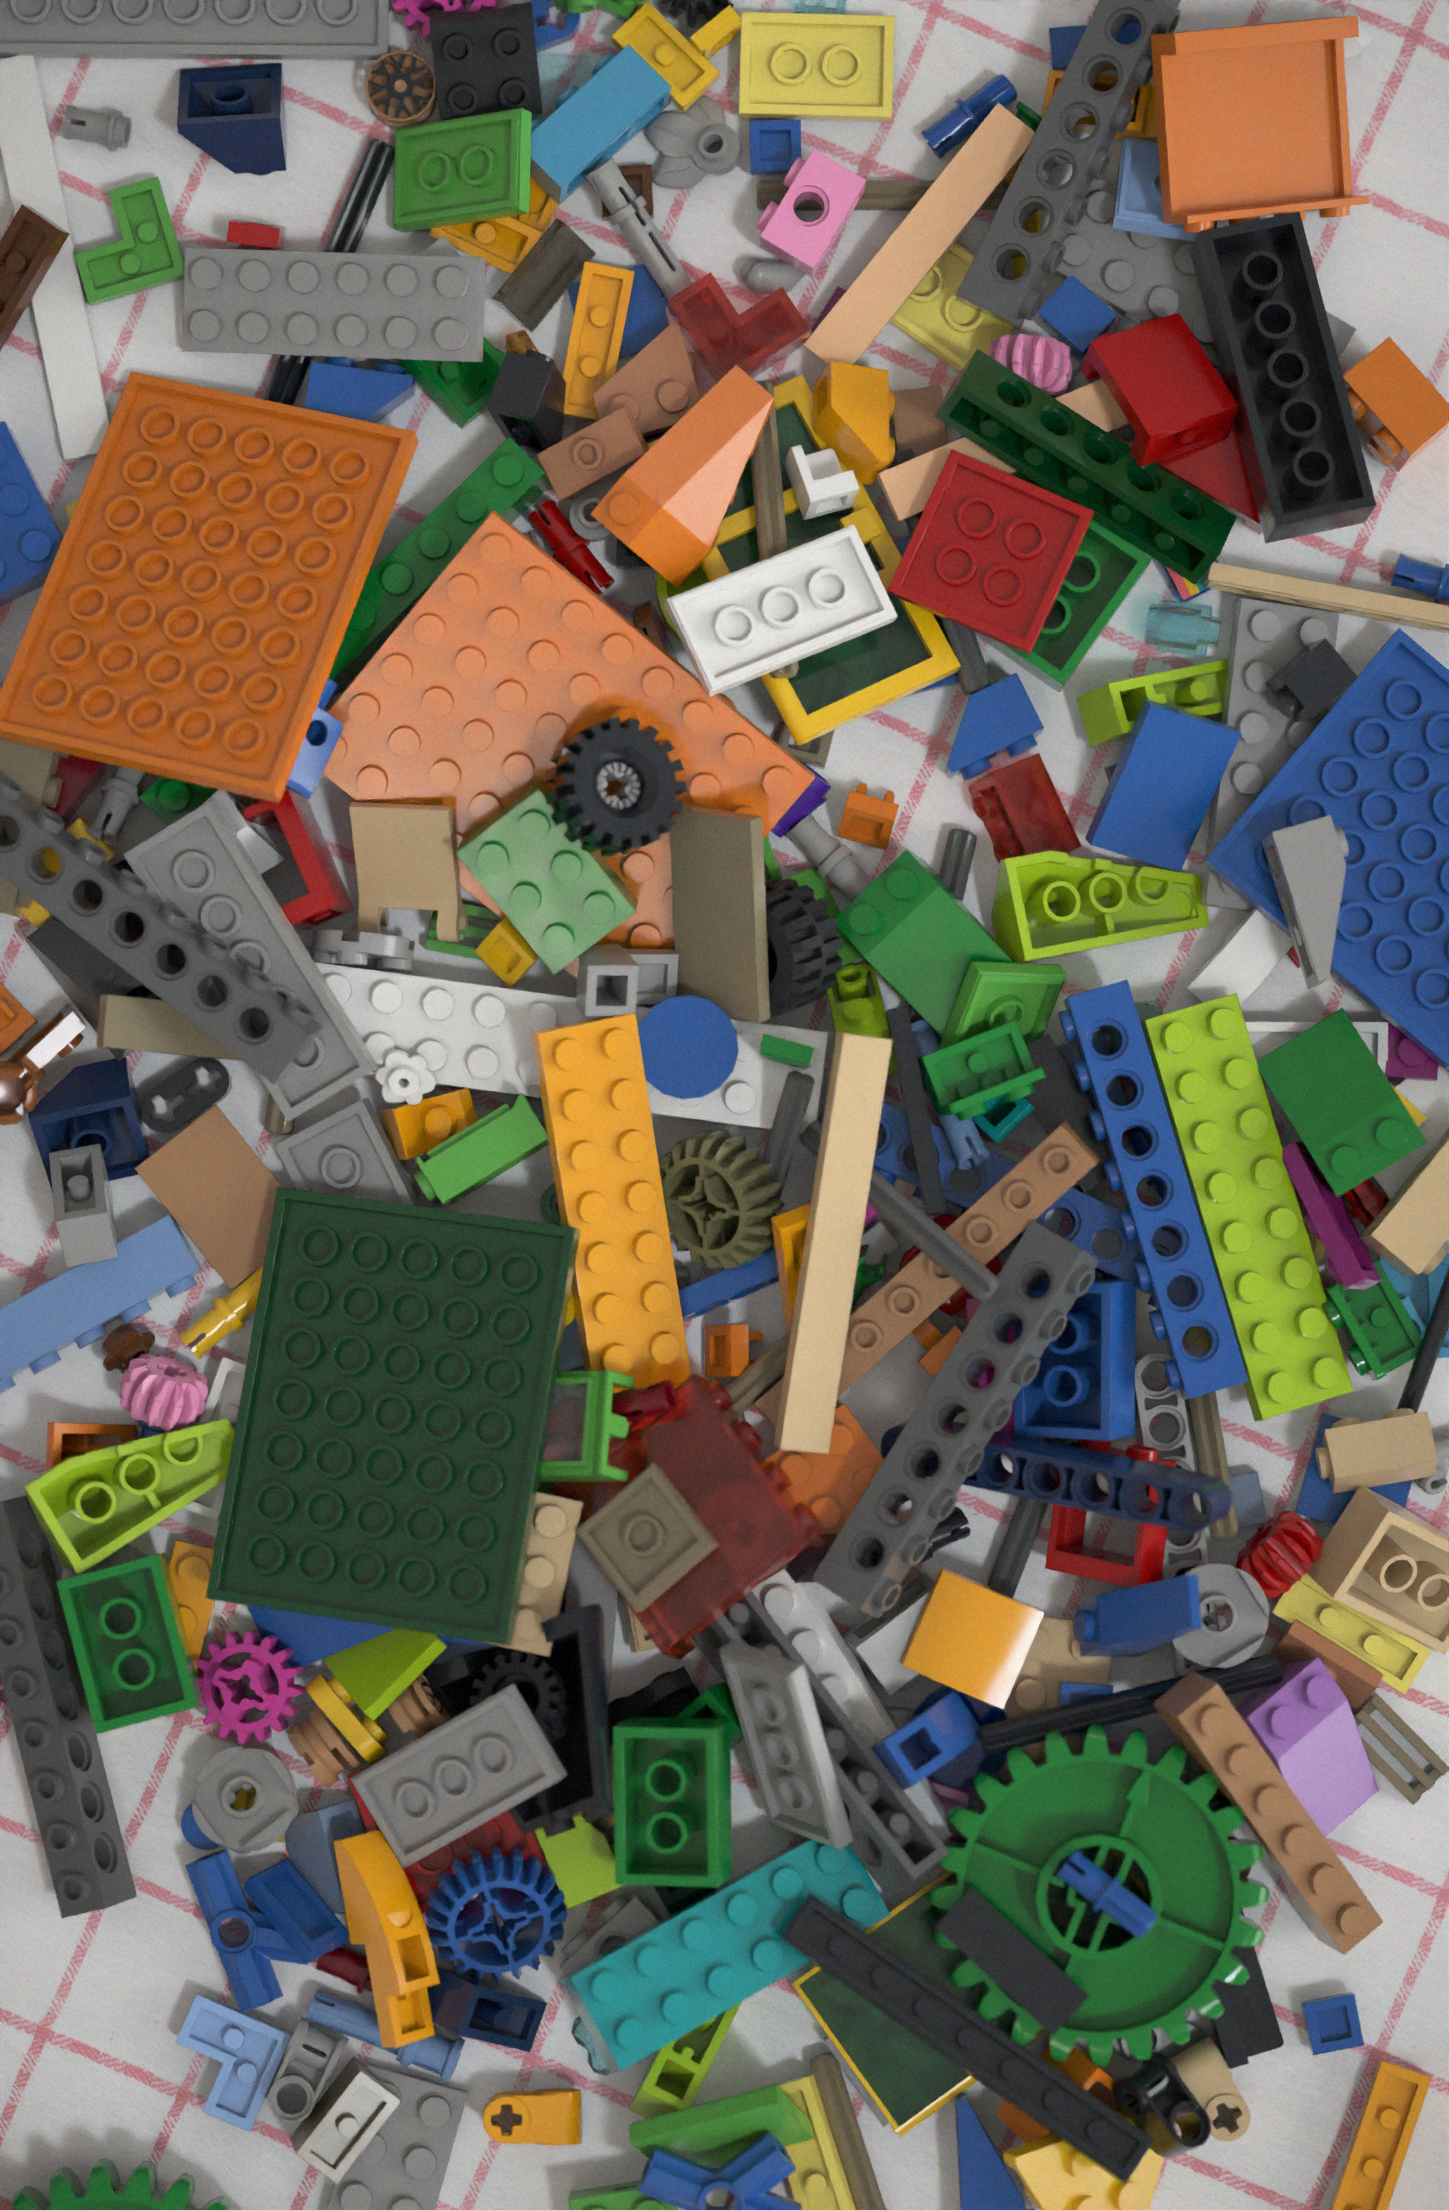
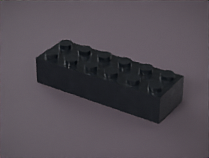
(1284, 376)

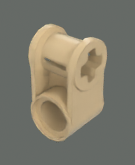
(1211, 2084)

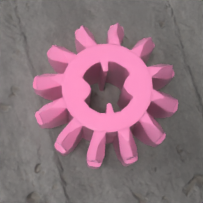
(1036, 359)
(163, 1392)

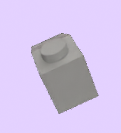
(1309, 880)

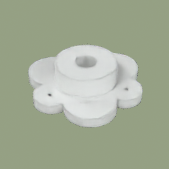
(402, 1066)

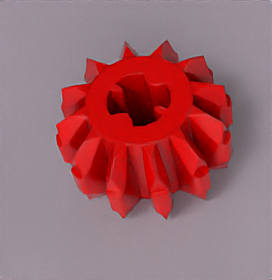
(1280, 1553)

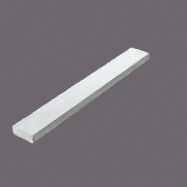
(60, 298)

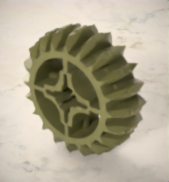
(728, 1191)

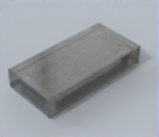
(544, 275)

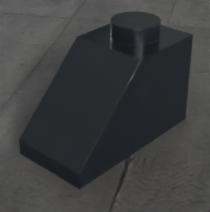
(529, 400)

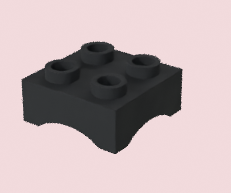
(485, 61)

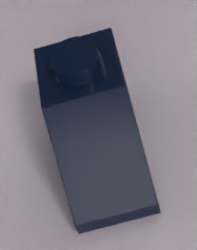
(484, 2010)

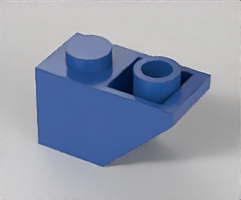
(357, 392)
(993, 723)
(928, 1740)

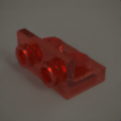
(1022, 810)

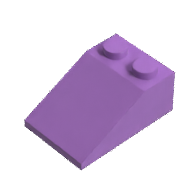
(1312, 1741)

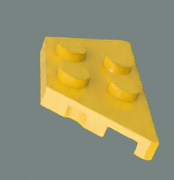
(1066, 2180)

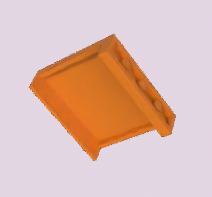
(1253, 121)

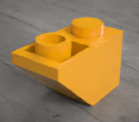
(854, 416)

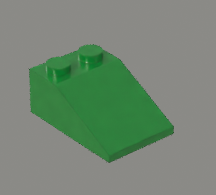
(918, 936)
(1340, 1102)

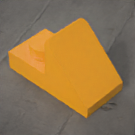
(426, 1125)

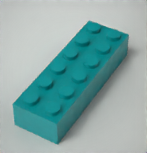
(713, 1951)

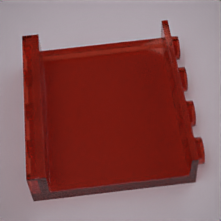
(729, 1488)

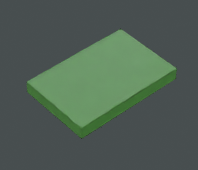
(462, 170)
(723, 2127)

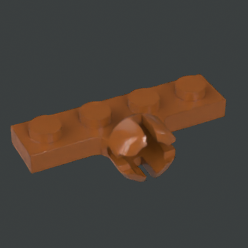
(24, 1068)

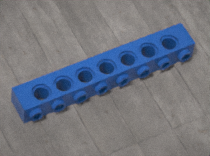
(1115, 1009)
(1087, 1213)

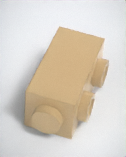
(1377, 1451)

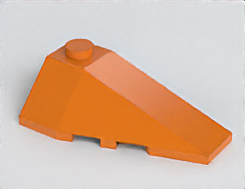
(682, 486)

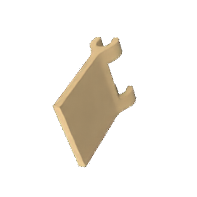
(406, 862)

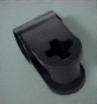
(1160, 2104)

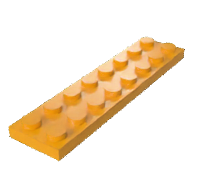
(613, 1194)

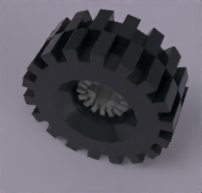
(646, 792)

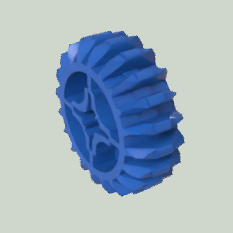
(528, 1895)

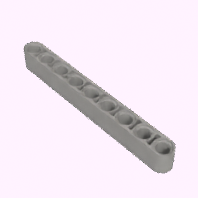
(1179, 1448)

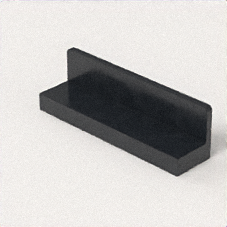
(1248, 2015)

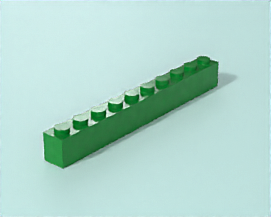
(503, 482)

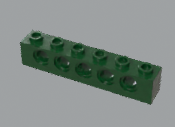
(1085, 466)

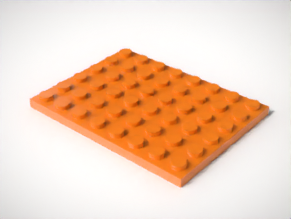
(204, 586)
(506, 668)

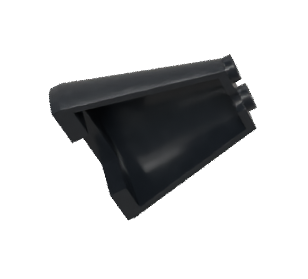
(585, 1742)

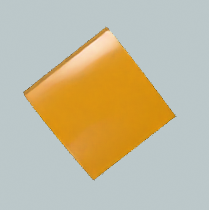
(504, 239)
(972, 1638)

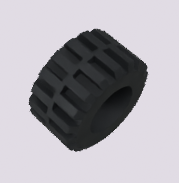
(803, 946)

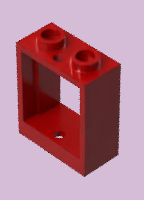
(1067, 1530)

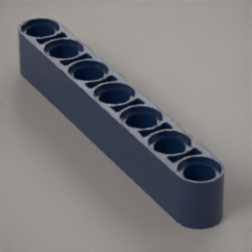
(1079, 1483)

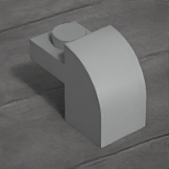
(619, 979)

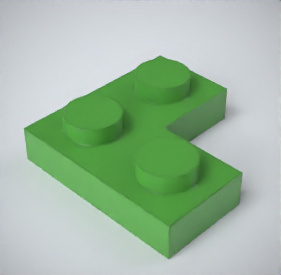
(145, 256)

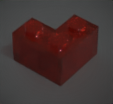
(727, 339)

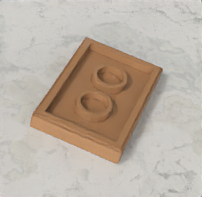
(216, 1193)

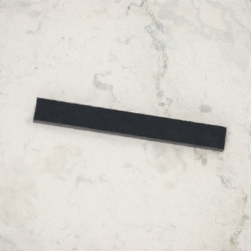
(966, 2039)

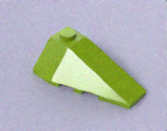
(1073, 904)
(121, 1491)

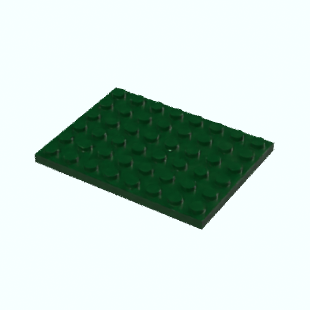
(394, 1415)

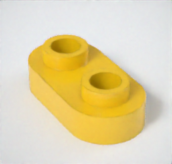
(362, 1733)

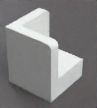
(819, 482)

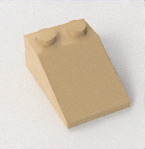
(1389, 1568)

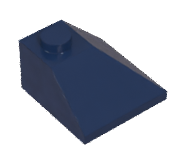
(236, 115)
(90, 1108)

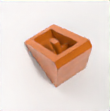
(73, 1439)

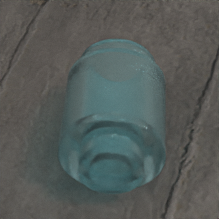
(1182, 628)

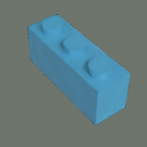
(595, 121)

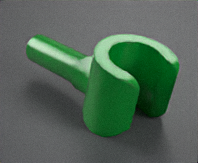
(866, 1274)

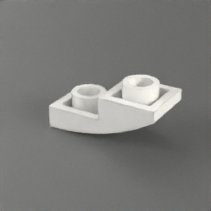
(1242, 961)

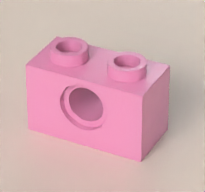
(802, 242)

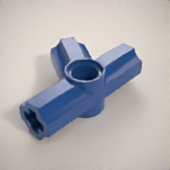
(248, 1961)
(745, 2175)

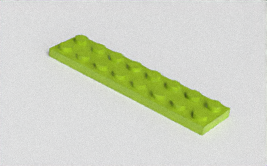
(1247, 1206)

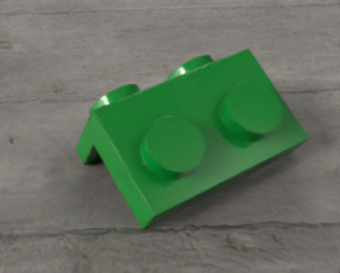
(459, 386)
(979, 1070)
(1375, 1324)

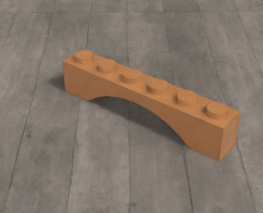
(1307, 1864)

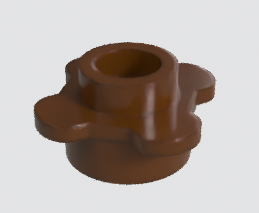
(125, 1345)

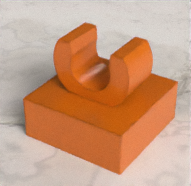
(868, 818)
(14, 1020)
(938, 1345)
(728, 1349)

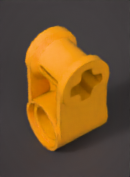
(546, 2117)

